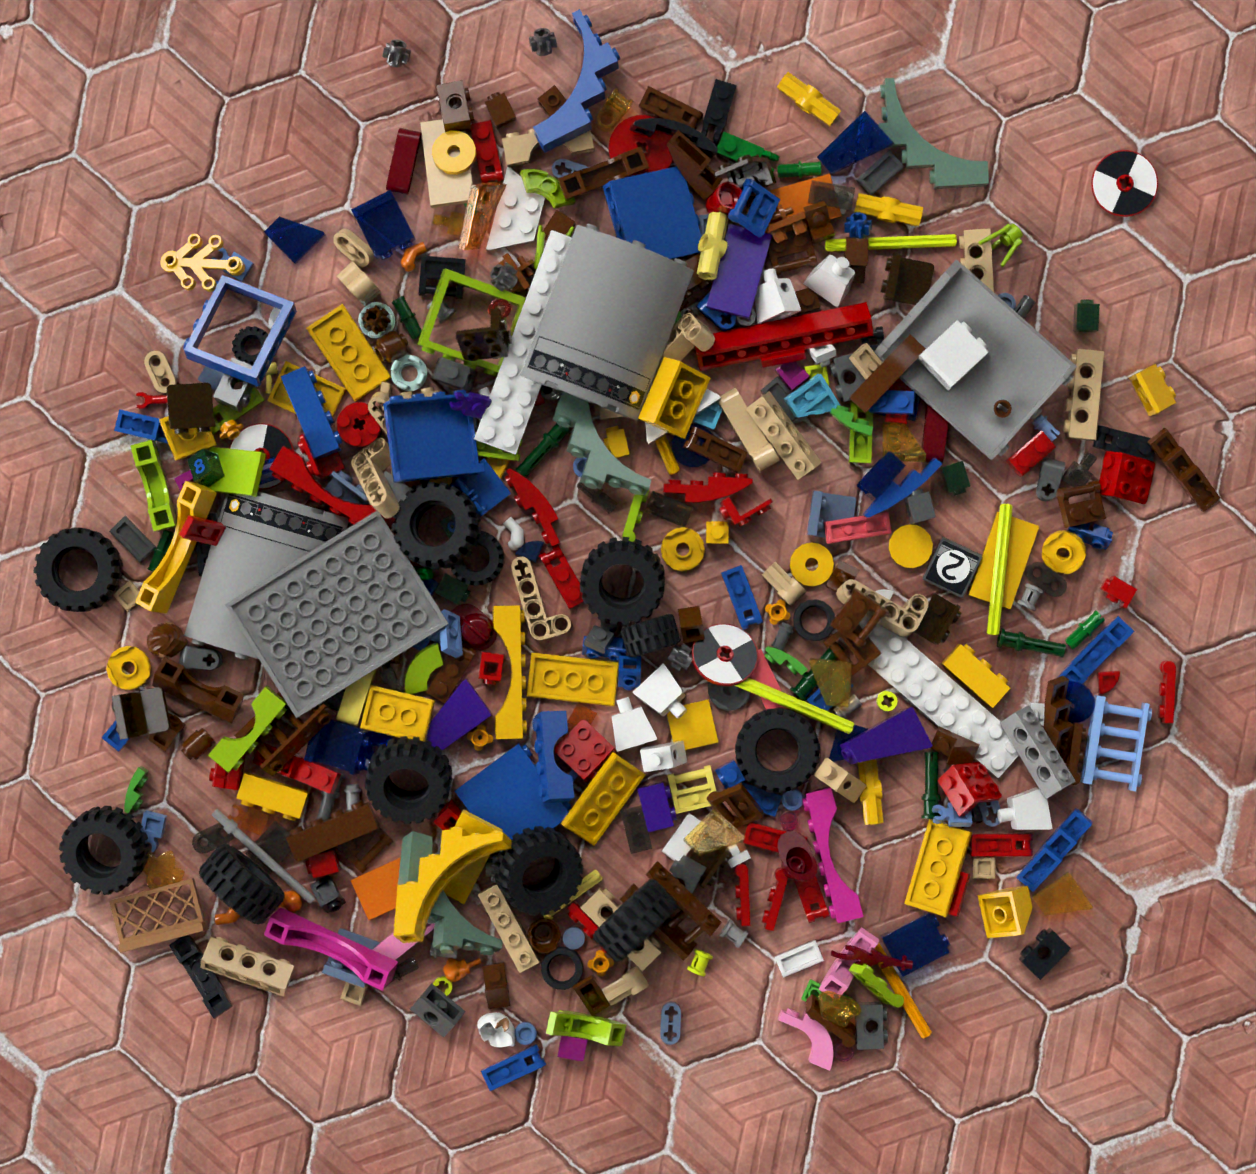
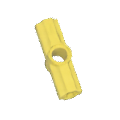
(712, 246)

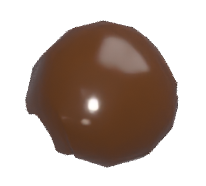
(544, 935)

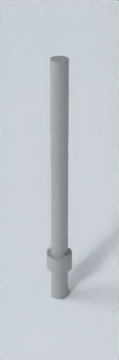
(230, 826)

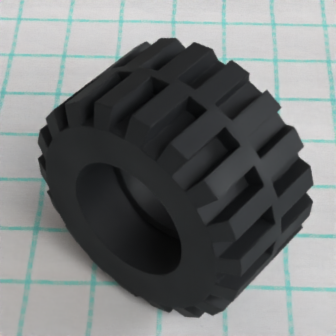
(491, 571)
(650, 635)

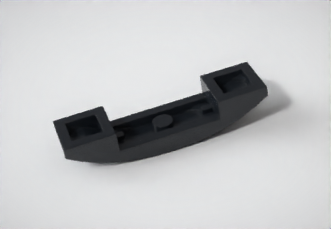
(649, 125)
(206, 982)

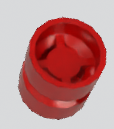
(723, 198)

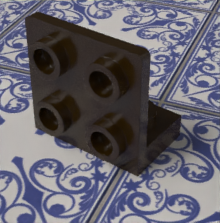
(938, 619)
(711, 862)

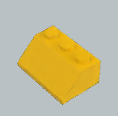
(674, 397)

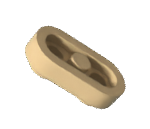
(353, 247)
(160, 372)

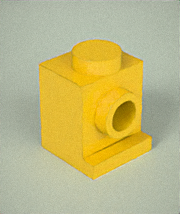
(616, 442)
(717, 532)

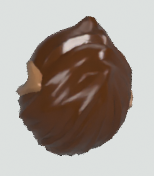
(166, 640)

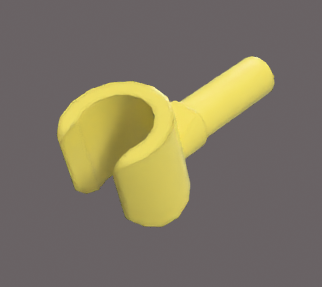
(272, 370)

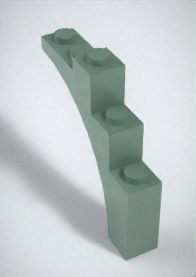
(918, 153)
(585, 442)
(450, 928)

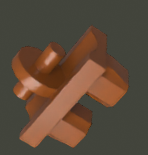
(796, 221)
(525, 266)

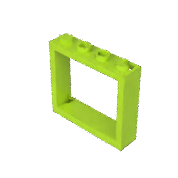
(451, 354)

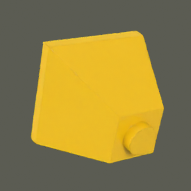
(1005, 911)

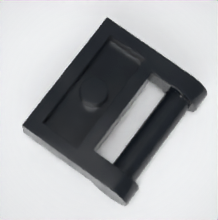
(432, 269)

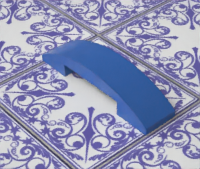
(1097, 651)

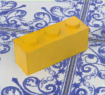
(976, 674)
(272, 796)

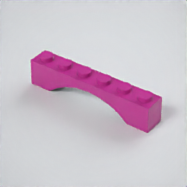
(822, 809)
(297, 931)

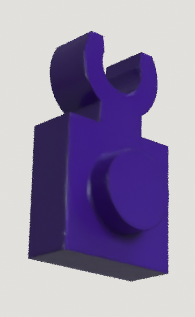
(473, 405)

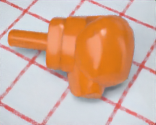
(292, 901)
(457, 970)

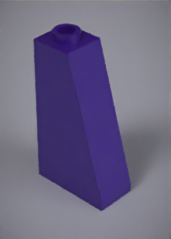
(457, 716)
(891, 737)

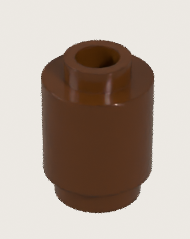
(197, 744)

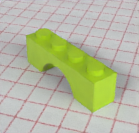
(153, 477)
(230, 750)

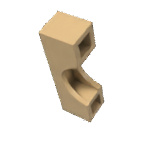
(519, 148)

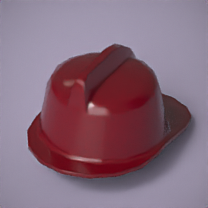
(476, 627)
(796, 857)

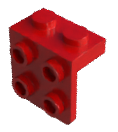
(322, 467)
(1126, 477)
(729, 511)
(584, 750)
(968, 785)

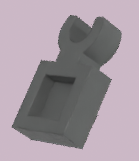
(600, 637)

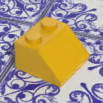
(1153, 389)

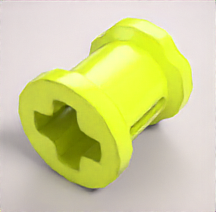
(893, 703)
(700, 962)

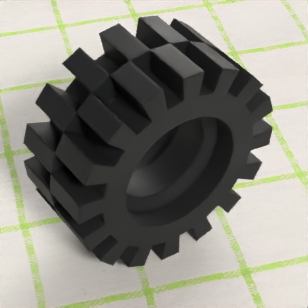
(240, 340)

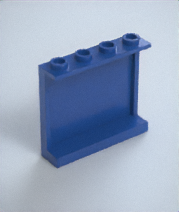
(655, 212)
(430, 438)
(509, 794)

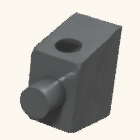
(454, 374)

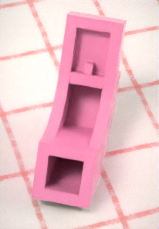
(839, 976)
(822, 1046)

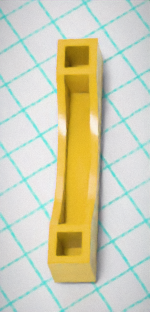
(162, 584)
(508, 719)

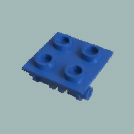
(483, 489)

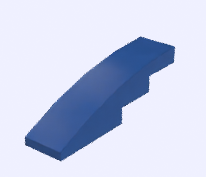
(140, 426)
(894, 493)
(1054, 849)

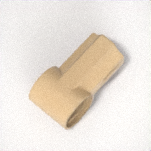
(786, 586)
(629, 983)

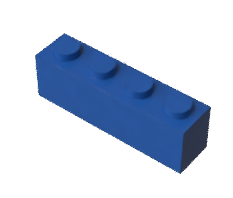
(311, 412)

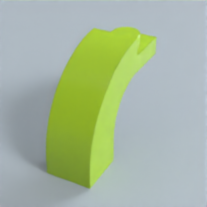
(587, 1027)

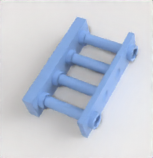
(1098, 729)

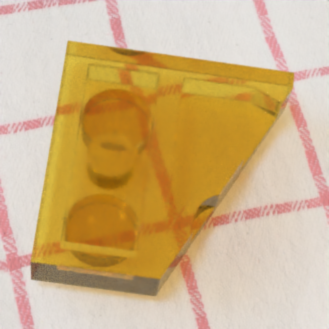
(901, 443)
(833, 680)
(713, 834)
(1062, 897)

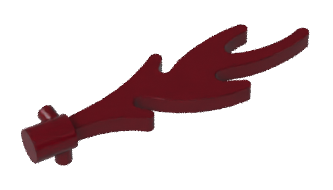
(872, 959)

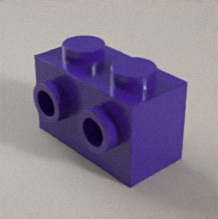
(656, 806)

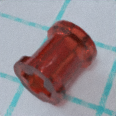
(503, 303)

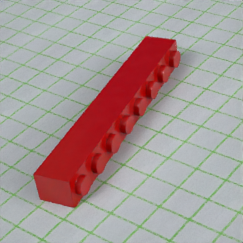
(787, 336)

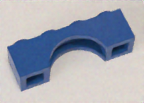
(555, 784)

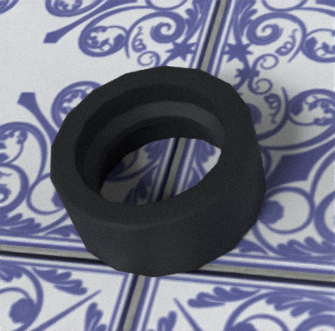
(798, 624)
(562, 985)

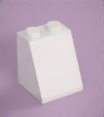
(953, 354)

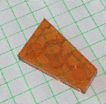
(479, 213)

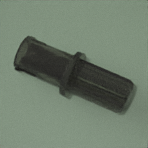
(598, 497)
(405, 968)

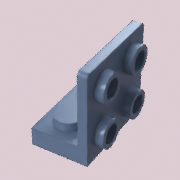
(343, 488)
(827, 508)
(338, 970)

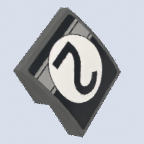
(952, 567)

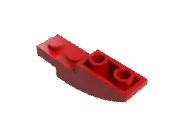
(717, 488)
(530, 497)
(305, 771)

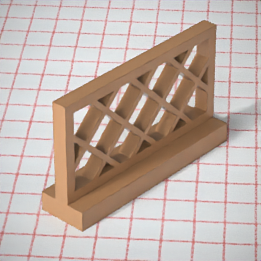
(162, 934)

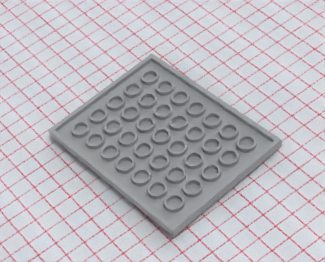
(336, 614)

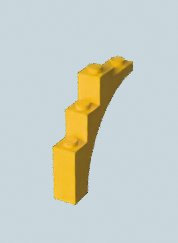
(435, 872)

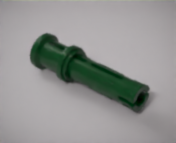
(550, 441)
(1020, 641)
(808, 681)
(931, 794)

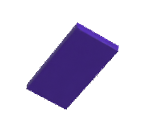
(739, 272)

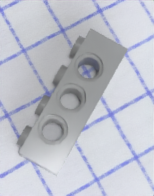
(1037, 752)

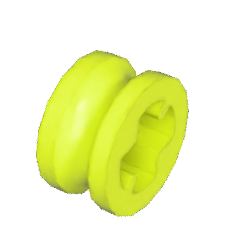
(443, 978)

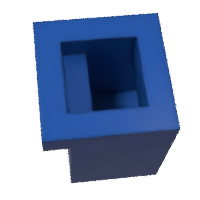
(629, 678)
(729, 774)

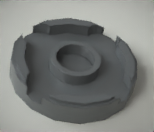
(728, 696)

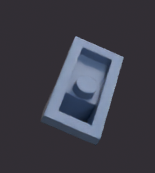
(450, 635)

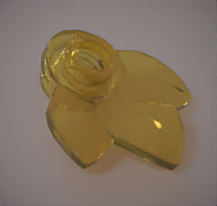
(164, 868)

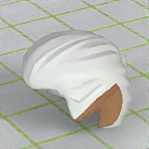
(496, 1029)

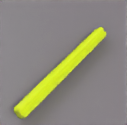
(898, 242)
(999, 569)
(797, 705)

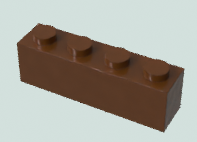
(333, 831)

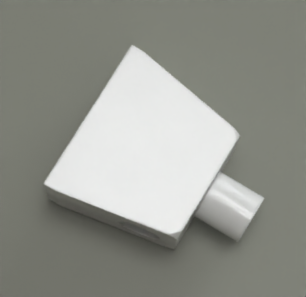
(831, 279)
(775, 298)
(662, 693)
(631, 726)
(661, 756)
(1027, 811)

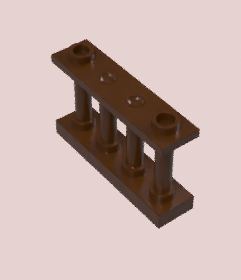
(290, 746)
(669, 930)

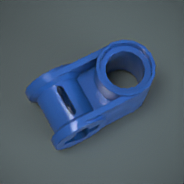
(715, 316)

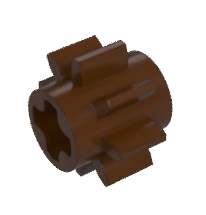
(376, 319)

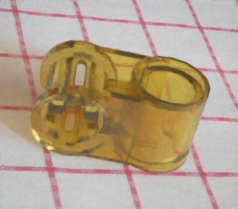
(615, 107)
(837, 1008)

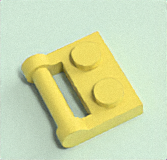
(692, 797)

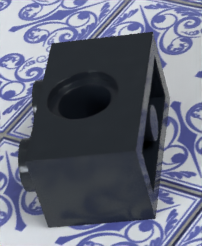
(1057, 951)

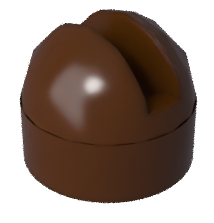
(999, 412)

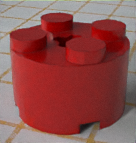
(348, 420)

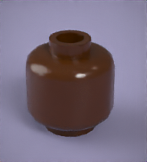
(391, 346)

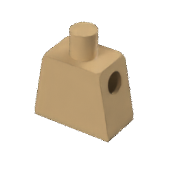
(836, 777)

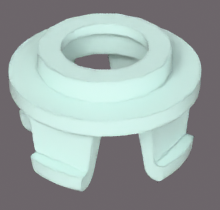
(391, 316)
(397, 368)

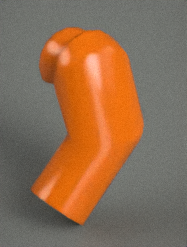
(410, 254)
(225, 918)

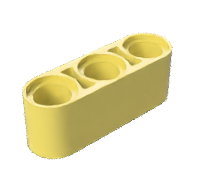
(355, 700)

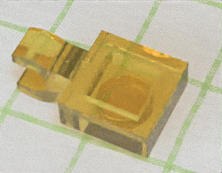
(453, 223)

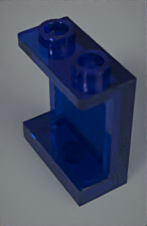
(383, 225)
(880, 475)
(340, 746)
(917, 941)

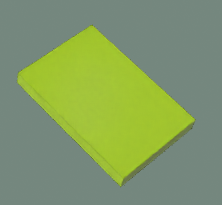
(241, 471)

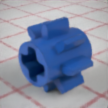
(858, 225)

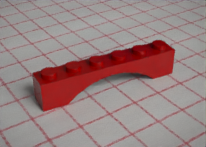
(293, 467)

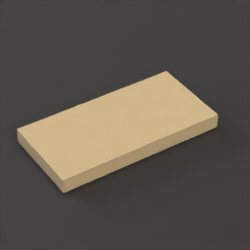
(443, 187)

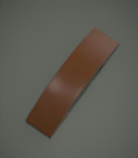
(887, 373)

